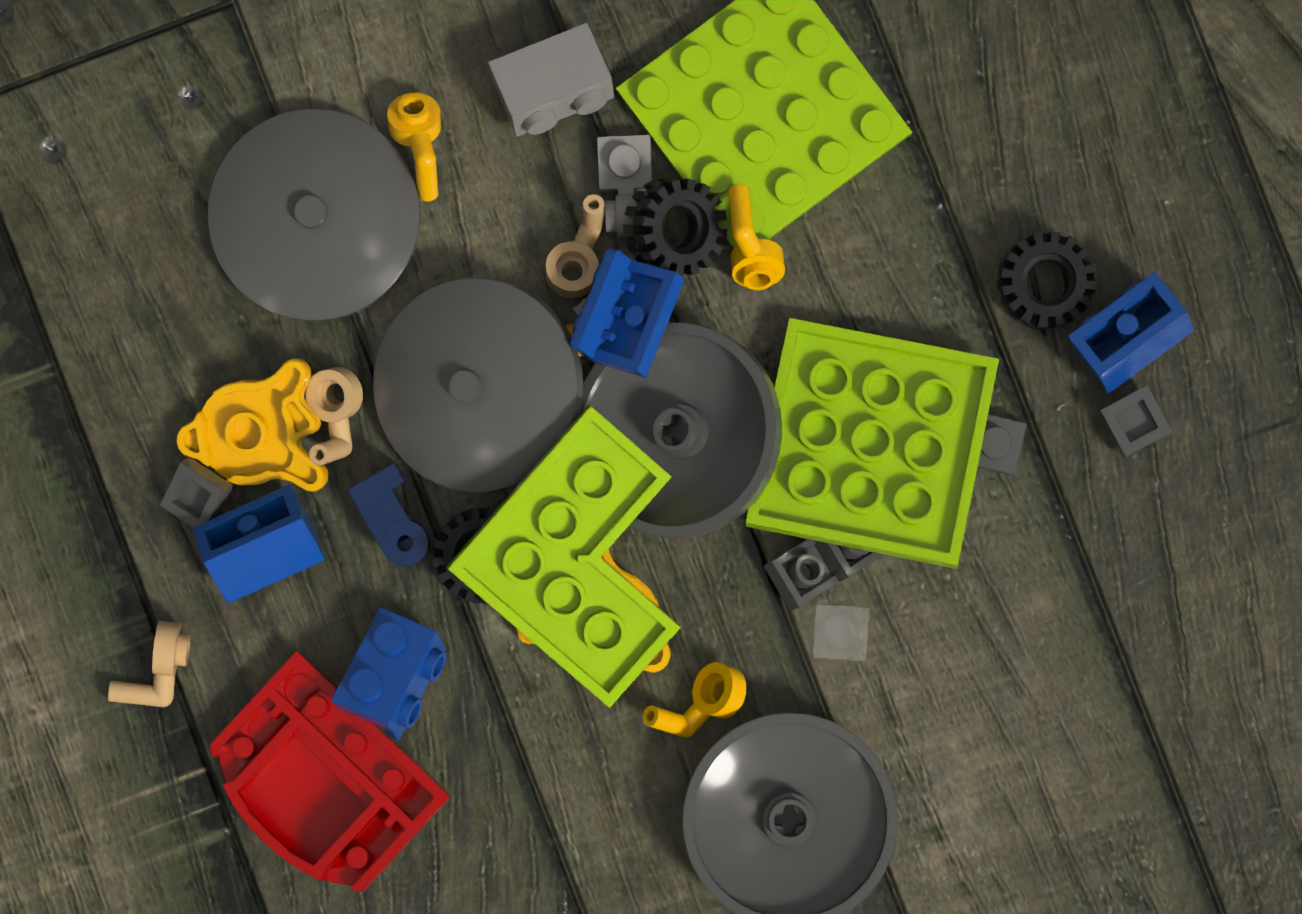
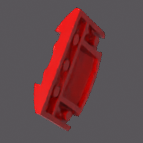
(322, 781)

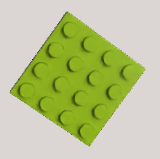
(768, 104)
(876, 442)

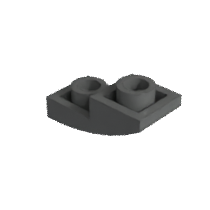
(814, 568)

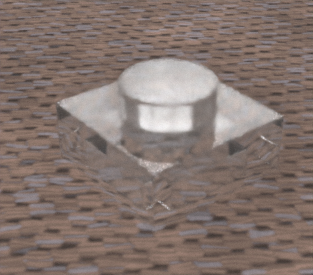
(840, 632)

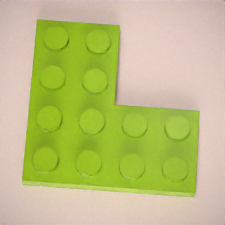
(544, 561)

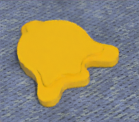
(256, 430)

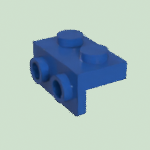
(626, 313)
(391, 673)

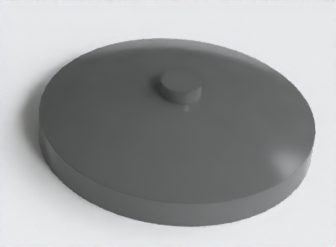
(314, 215)
(476, 383)
(703, 419)
(789, 817)

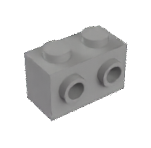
(552, 81)

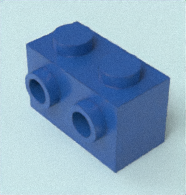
(1131, 332)
(262, 546)

